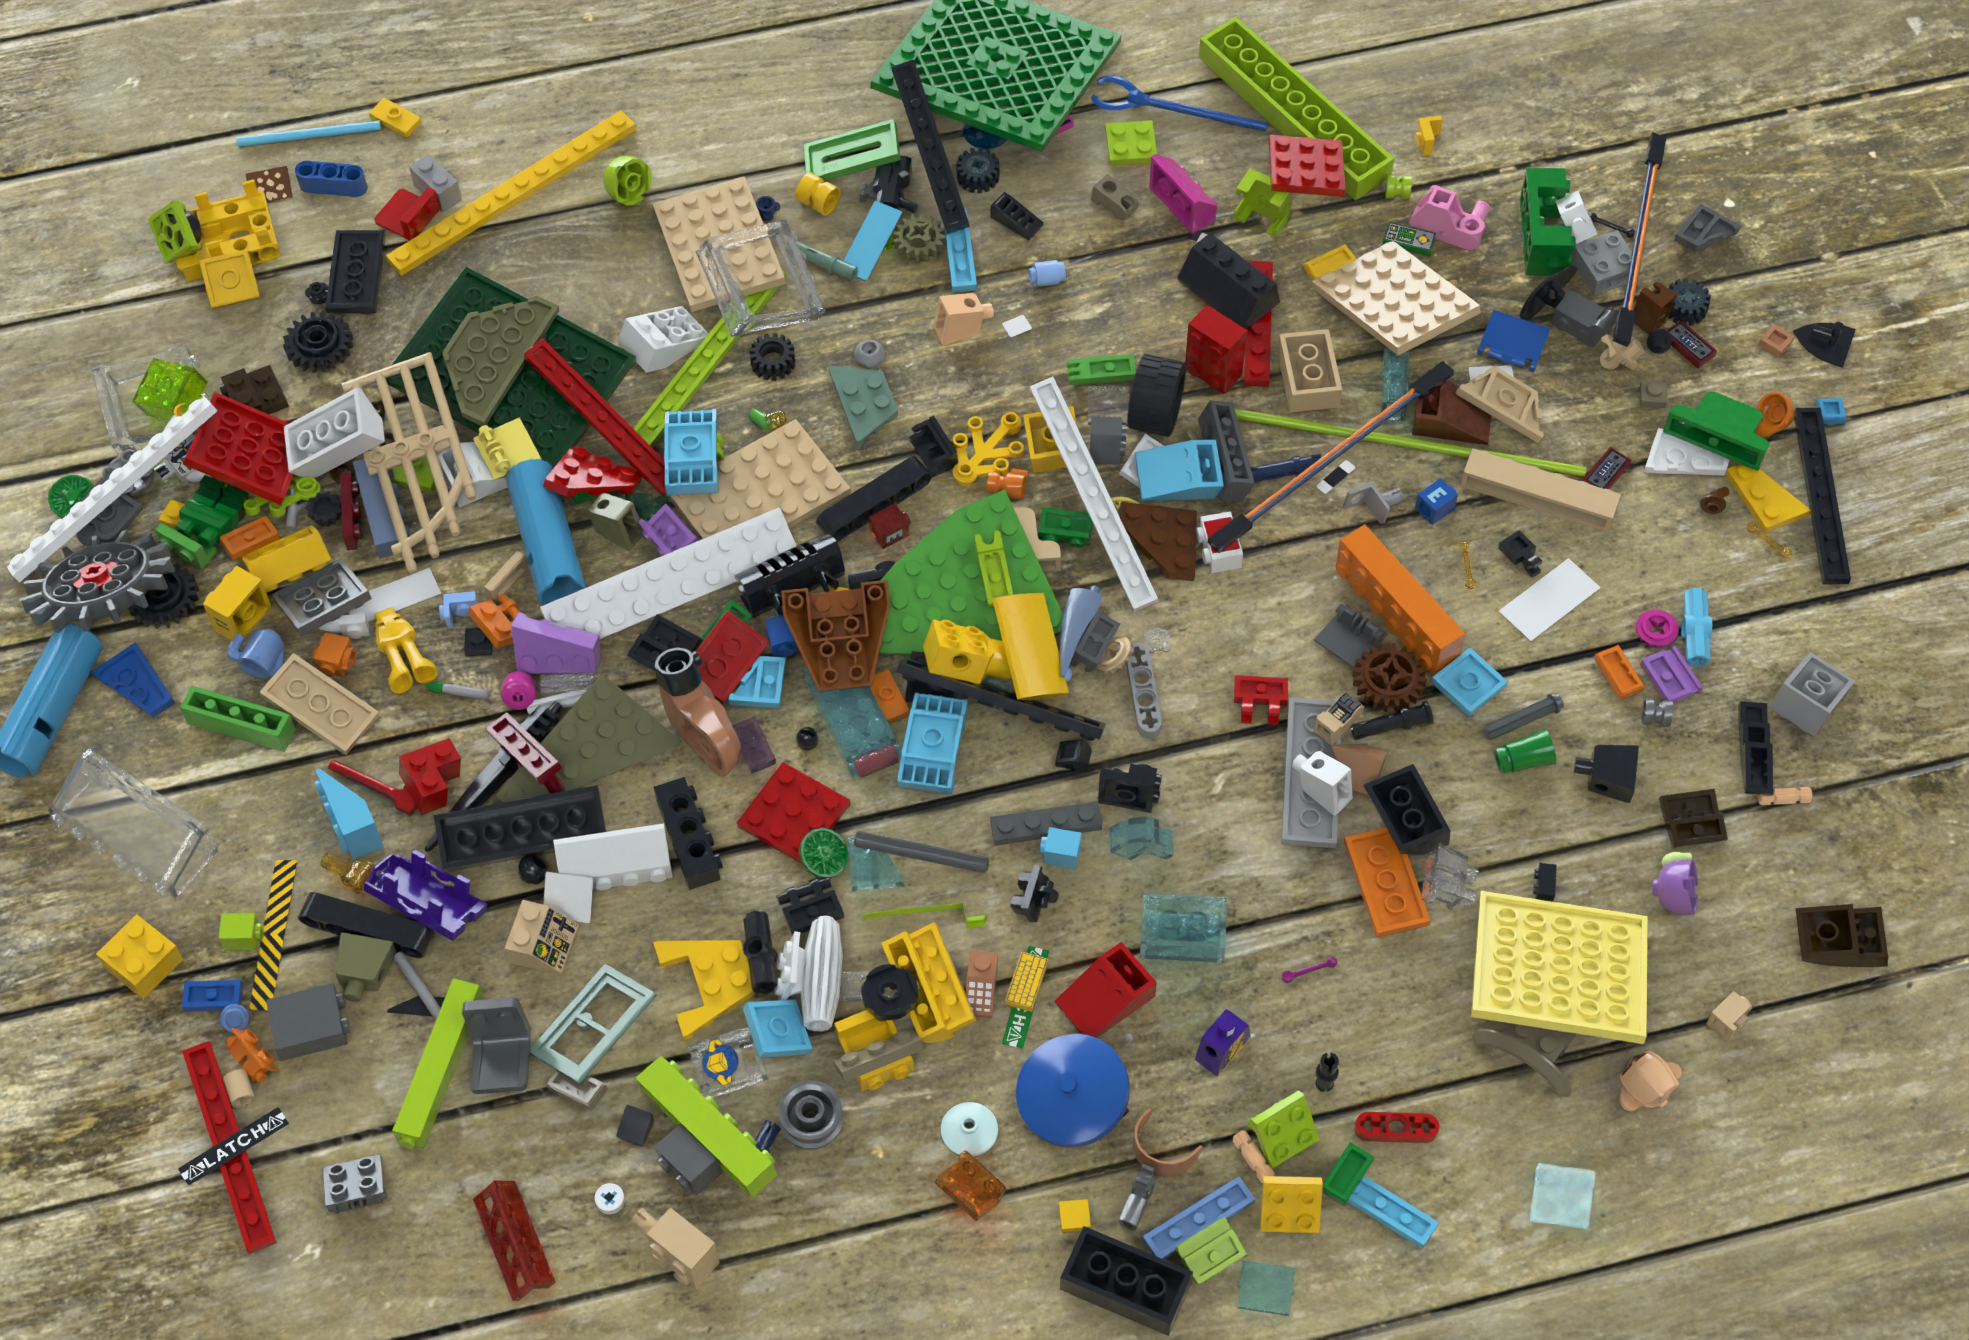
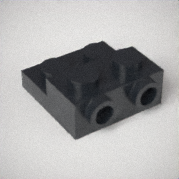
(1130, 790)

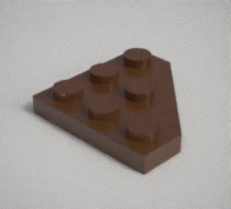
(1164, 536)

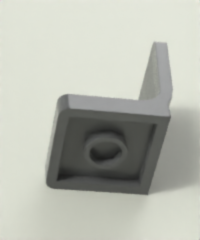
(500, 1045)

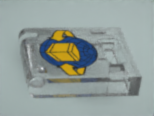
(721, 1064)

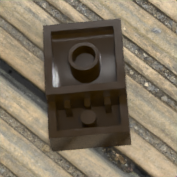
(1842, 936)

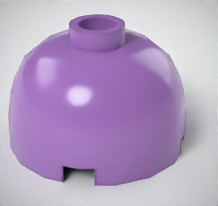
(1677, 887)

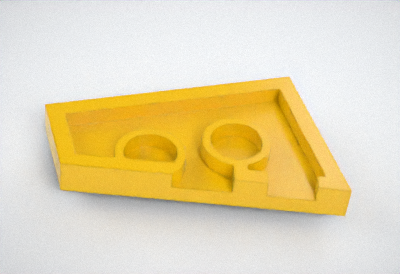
(1765, 498)

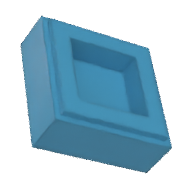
(1832, 410)

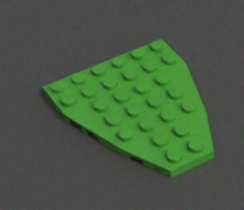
(944, 577)

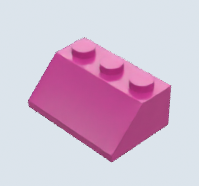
(1181, 194)

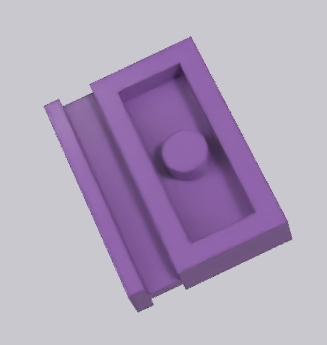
(1671, 675)

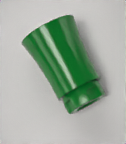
(1526, 753)

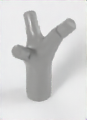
(292, 512)

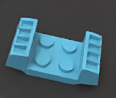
(691, 452)
(932, 743)

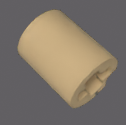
(238, 1088)

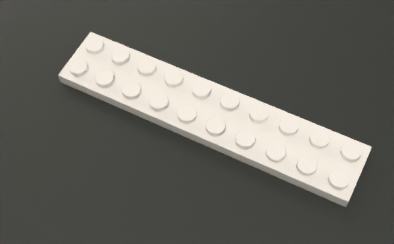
(672, 578)

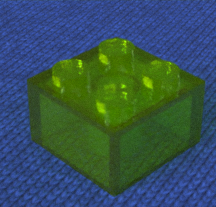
(167, 386)

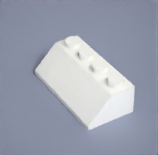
(332, 434)
(616, 856)

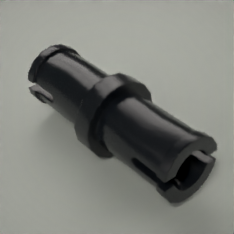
(1327, 1072)

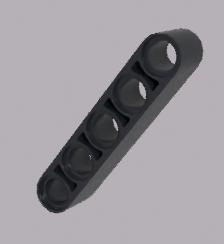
(873, 497)
(340, 916)

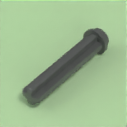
(1551, 704)

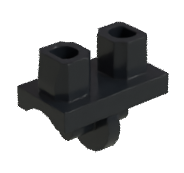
(1037, 894)

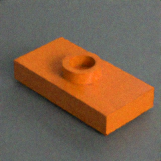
(1619, 672)
(889, 697)

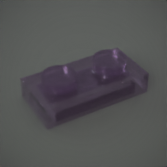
(754, 745)

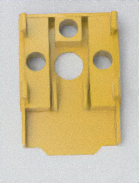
(224, 219)

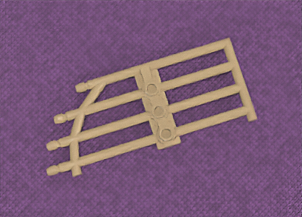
(417, 446)

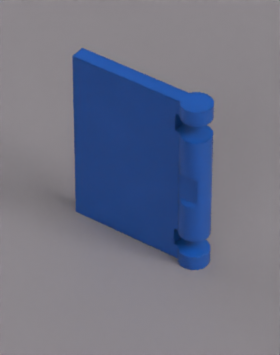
(1513, 340)

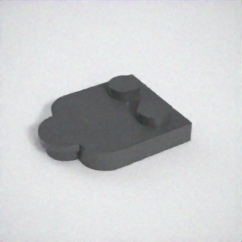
(111, 520)

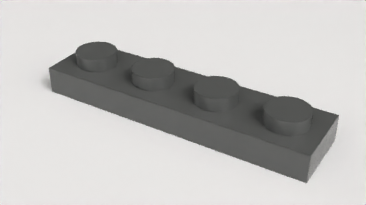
(1036, 823)

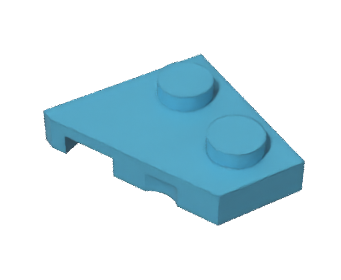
(762, 684)

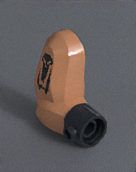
(695, 711)

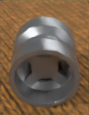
(1660, 713)

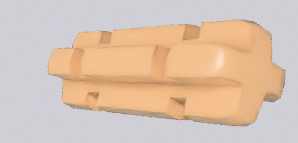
(1787, 796)
(1252, 1155)

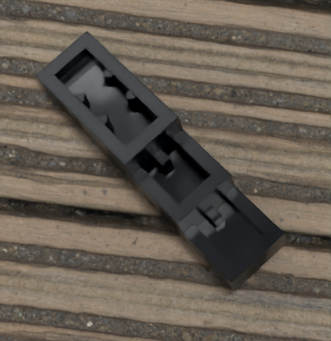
(1755, 748)

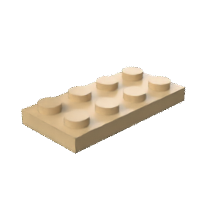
(319, 704)

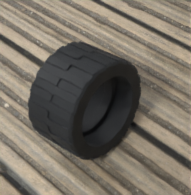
(1156, 395)

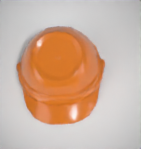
(1777, 413)

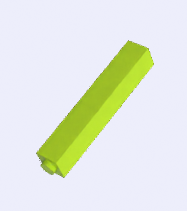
(435, 1067)

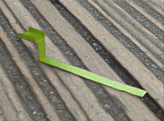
(972, 922)

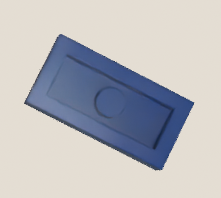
(211, 995)

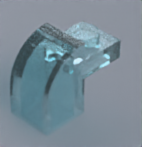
(1139, 836)

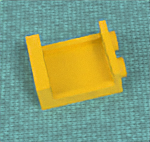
(860, 1031)

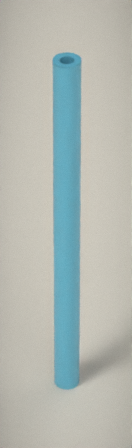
(308, 133)

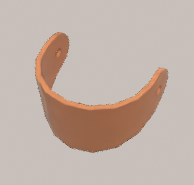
(1161, 1168)

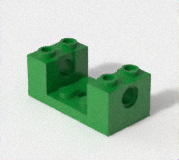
(1544, 247)

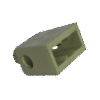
(614, 520)
(362, 964)

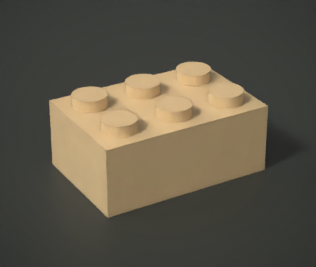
(1309, 370)

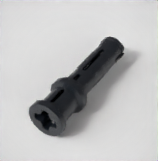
(1404, 718)

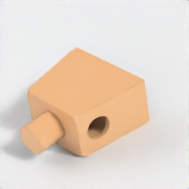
(960, 317)

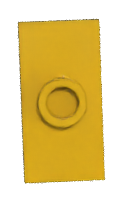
(395, 117)

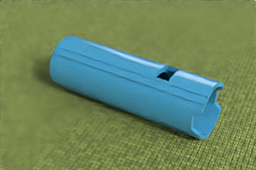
(544, 532)
(47, 699)

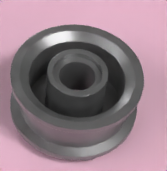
(816, 1131)

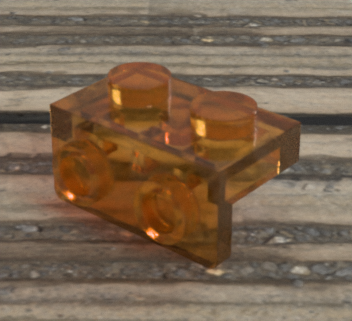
(971, 1186)

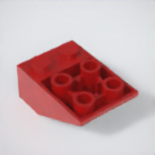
(1107, 992)

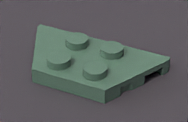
(864, 400)

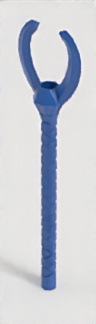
(1138, 98)

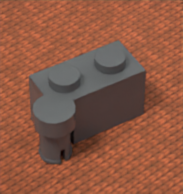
(1583, 318)

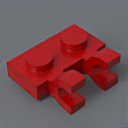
(1261, 691)

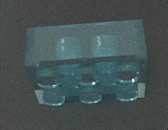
(1183, 928)

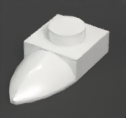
(350, 626)

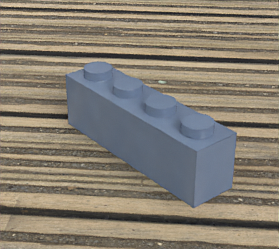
(377, 509)

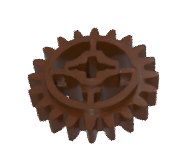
(1375, 683)

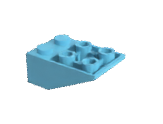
(1180, 471)
(348, 817)

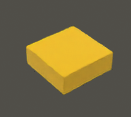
(1074, 1215)

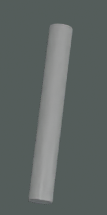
(417, 984)

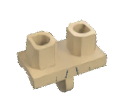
(1621, 354)

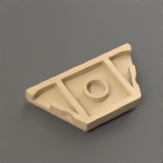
(1505, 400)

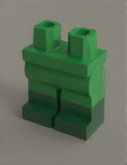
(212, 511)

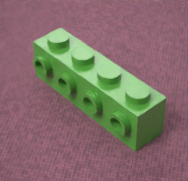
(238, 718)

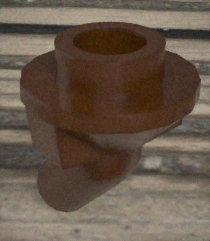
(1715, 501)

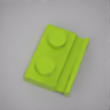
(1210, 1250)

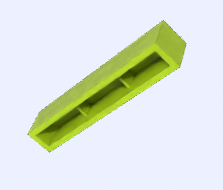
(700, 1117)

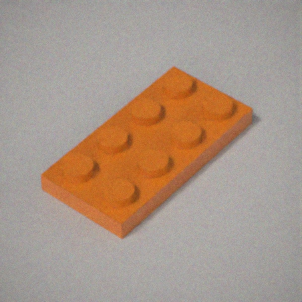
(1386, 883)

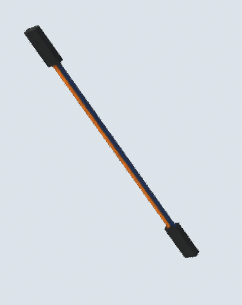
(1625, 315)
(1241, 524)

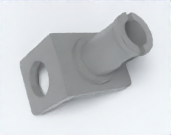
(1377, 503)

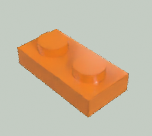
(249, 538)

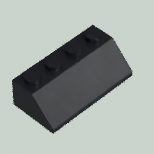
(1228, 282)

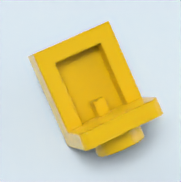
(1425, 133)

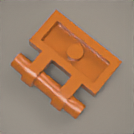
(493, 619)

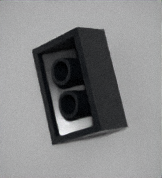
(1409, 811)

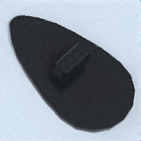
(1546, 291)

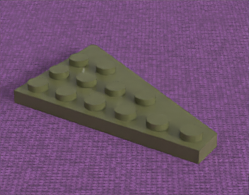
(595, 739)

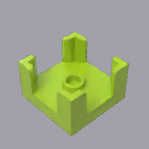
(1260, 198)

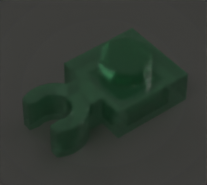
(645, 505)

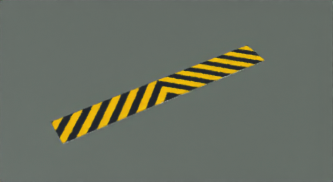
(274, 934)

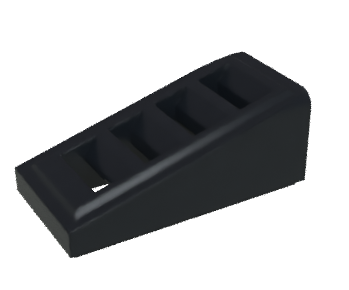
(1004, 206)

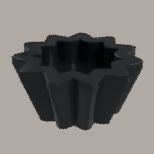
(324, 509)

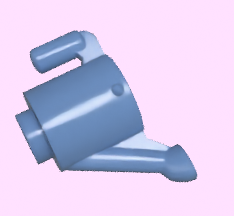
(261, 655)

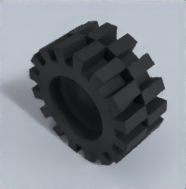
(772, 345)

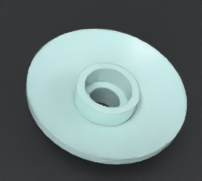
(974, 1140)

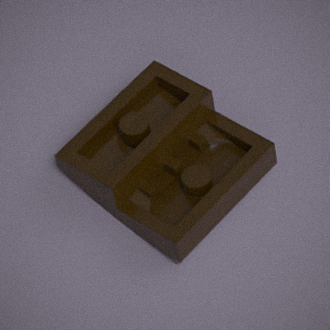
(1693, 818)

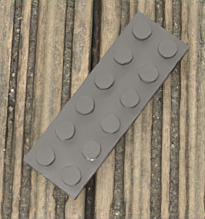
(1303, 818)

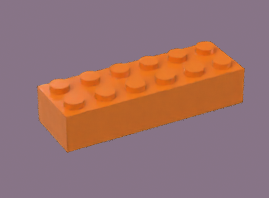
(1399, 600)

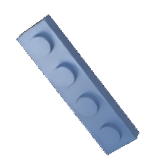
(1223, 1202)

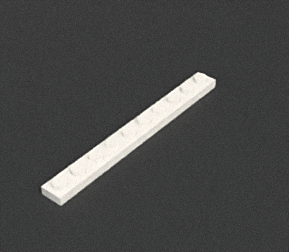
(105, 494)
(1094, 494)

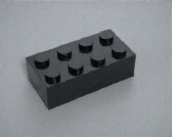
(1126, 1280)

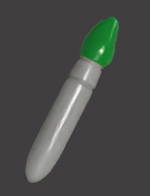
(440, 687)

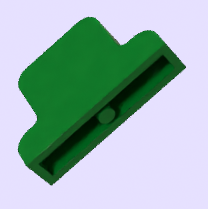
(1721, 428)

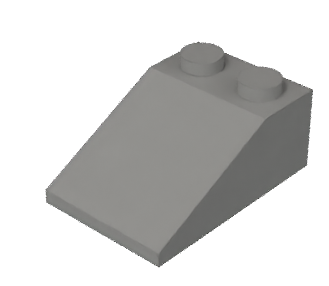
(1811, 694)

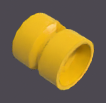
(817, 193)

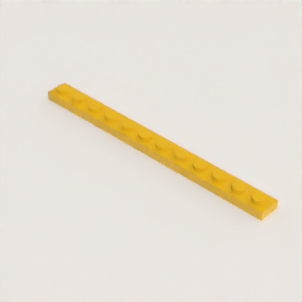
(510, 193)

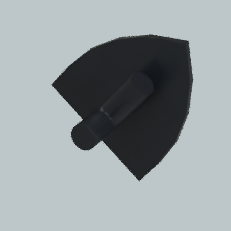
(1826, 341)

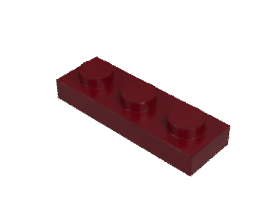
(350, 511)

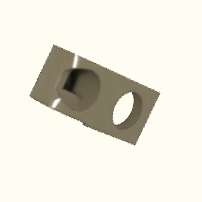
(1114, 197)

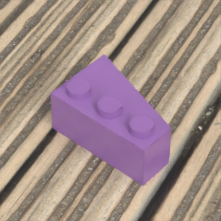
(553, 649)

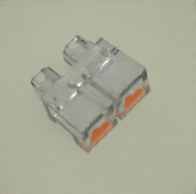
(1446, 877)

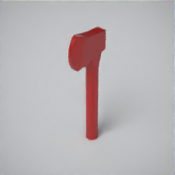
(402, 798)

